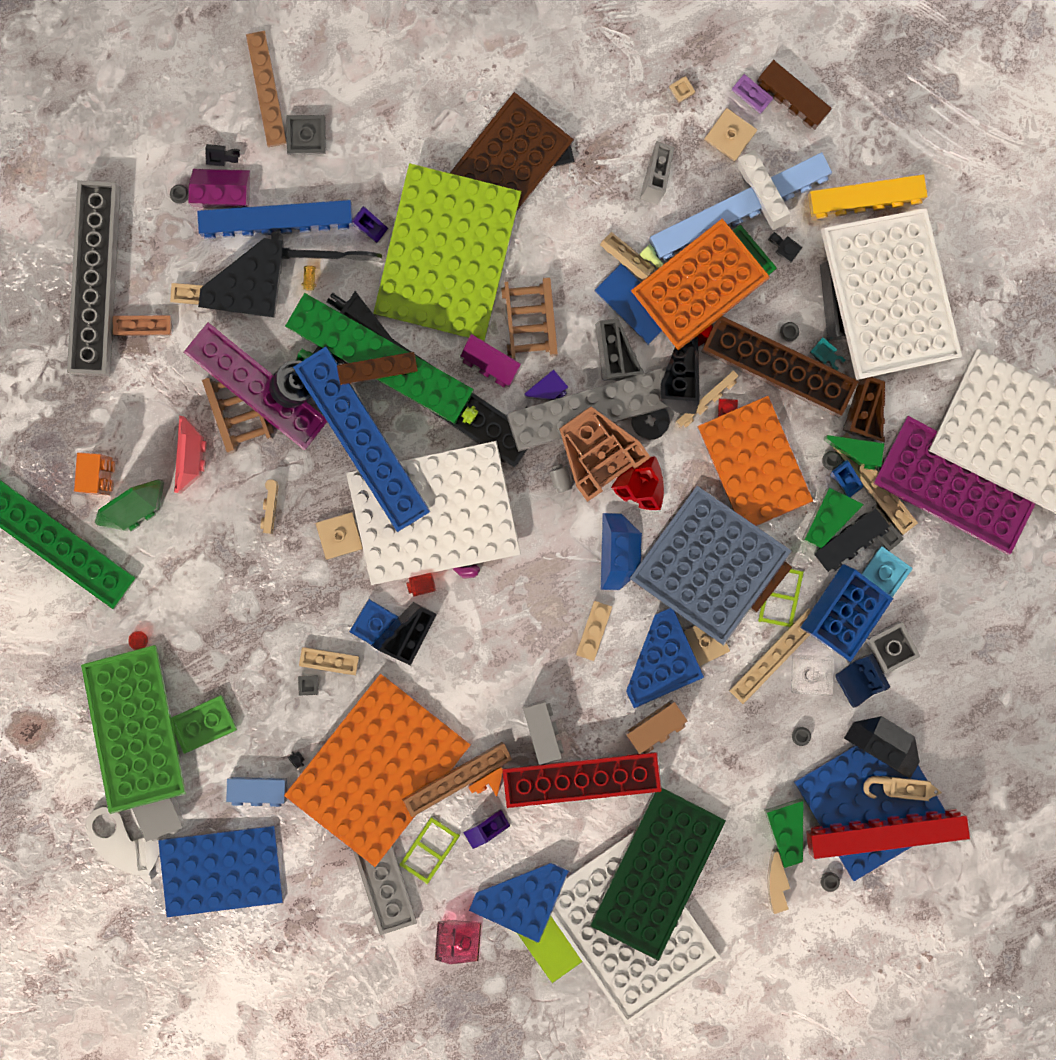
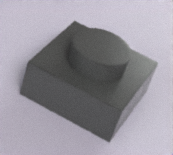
(891, 538)
(308, 685)

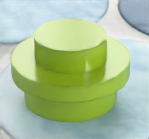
(469, 414)

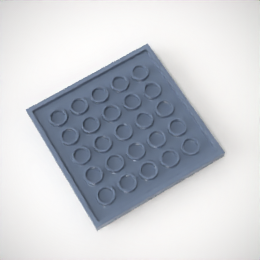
(710, 565)

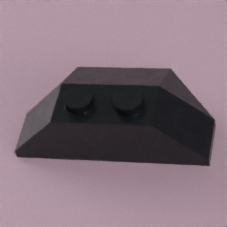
(886, 743)

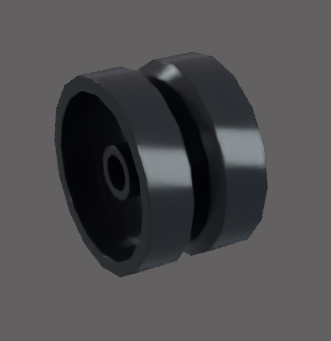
(287, 386)

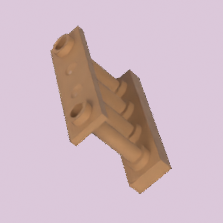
(547, 326)
(218, 405)

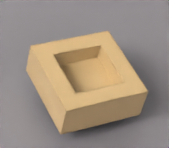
(682, 89)

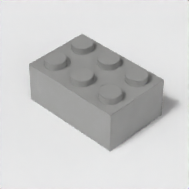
(543, 731)

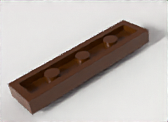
(377, 368)

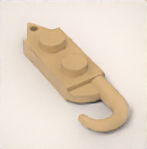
(902, 788)

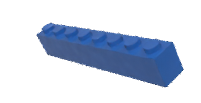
(275, 218)

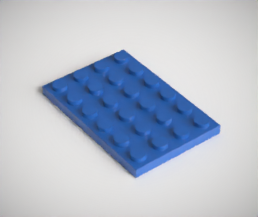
(220, 871)

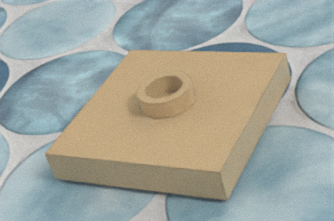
(730, 134)
(339, 536)
(704, 646)

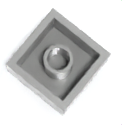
(892, 647)

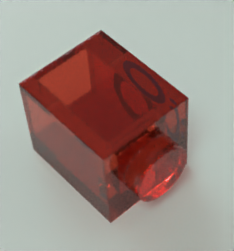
(421, 584)

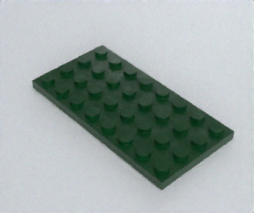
(657, 873)

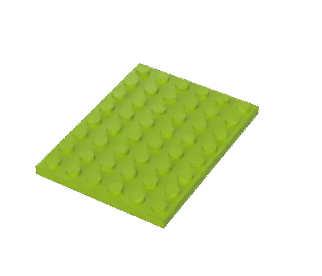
(447, 252)

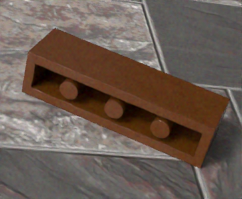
(794, 95)

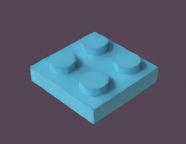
(886, 571)

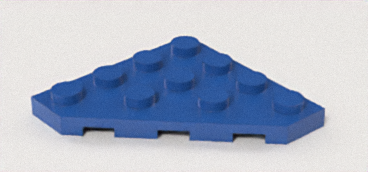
(664, 661)
(523, 901)

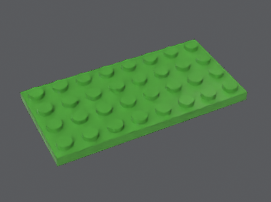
(133, 729)

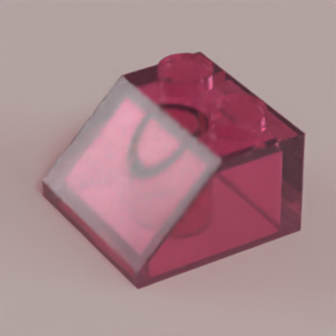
(457, 941)

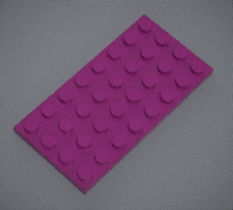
(950, 490)

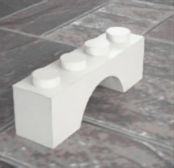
(768, 195)

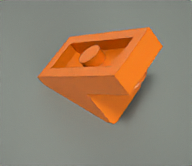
(492, 778)

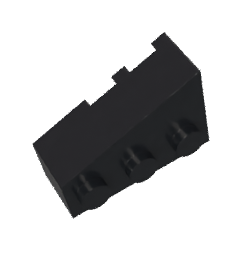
(406, 634)

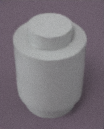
(561, 478)

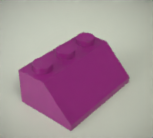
(219, 188)
(490, 361)

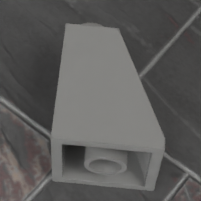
(159, 818)

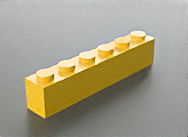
(867, 196)

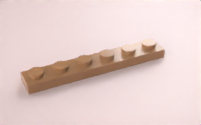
(266, 89)
(457, 779)

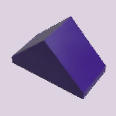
(369, 224)

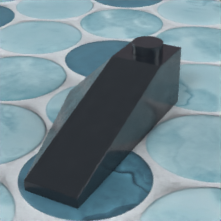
(681, 380)

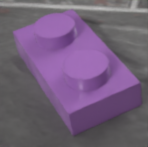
(752, 94)

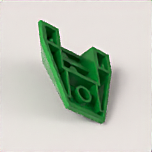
(131, 507)

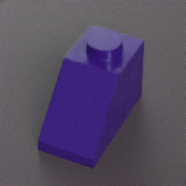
(548, 388)
(486, 829)

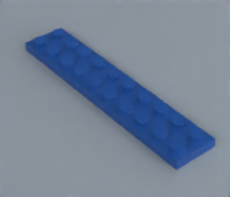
(362, 440)

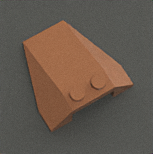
(598, 451)

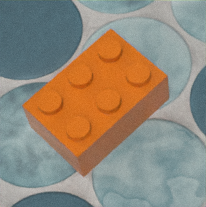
(94, 474)

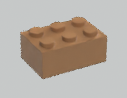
(656, 727)

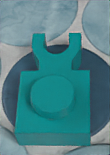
(825, 352)

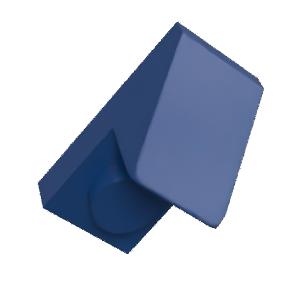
(847, 479)

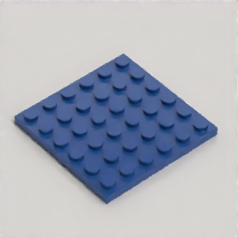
(838, 796)

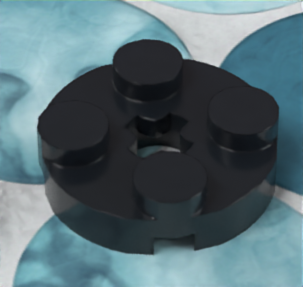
(651, 432)

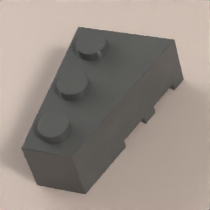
(615, 352)

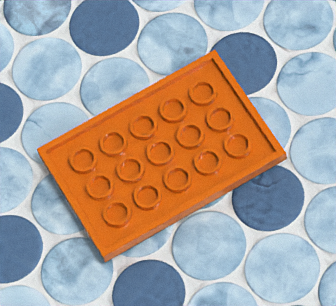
(700, 284)
(755, 462)

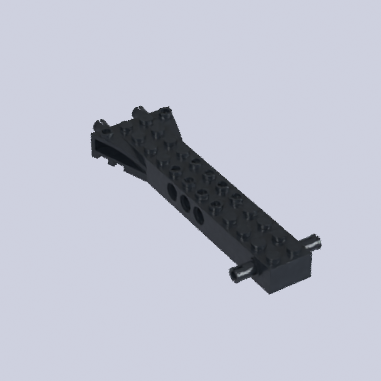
(488, 424)

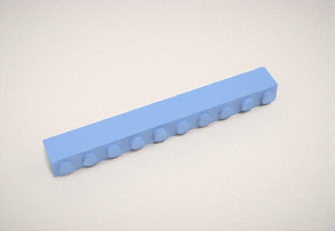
(740, 206)

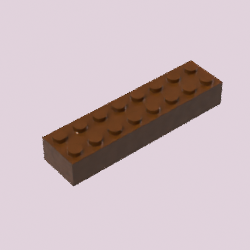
(779, 366)

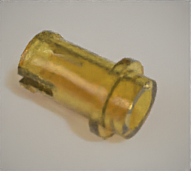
(309, 278)

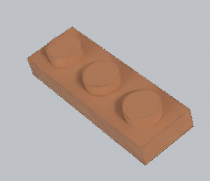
(142, 325)

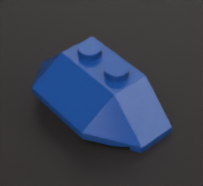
(619, 551)

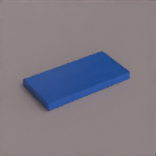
(617, 294)

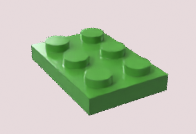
(203, 724)

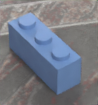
(256, 791)

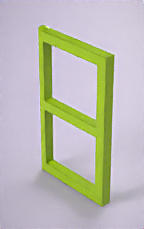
(794, 599)
(441, 858)

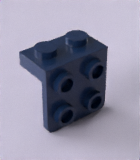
(862, 680)

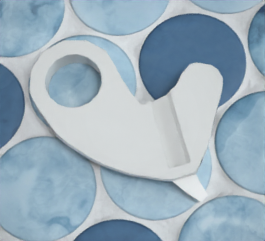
(120, 851)

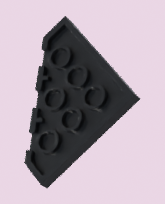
(248, 283)

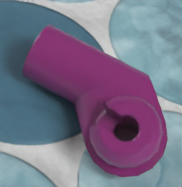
(467, 572)

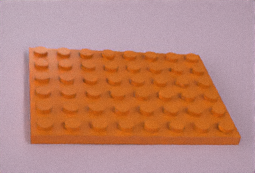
(372, 763)

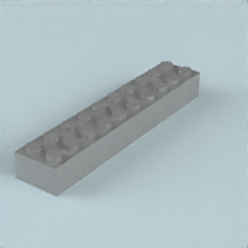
(93, 278)

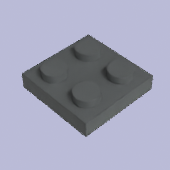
(306, 134)

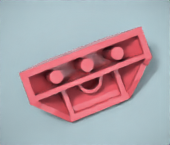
(189, 455)

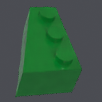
(829, 517)
(787, 831)

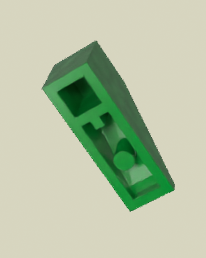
(861, 452)

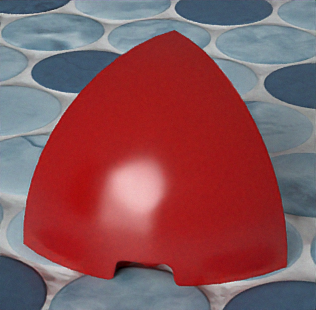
(642, 485)

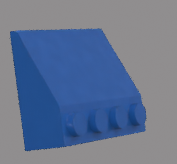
(847, 612)

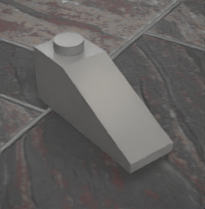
(657, 173)

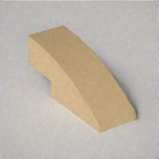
(777, 883)

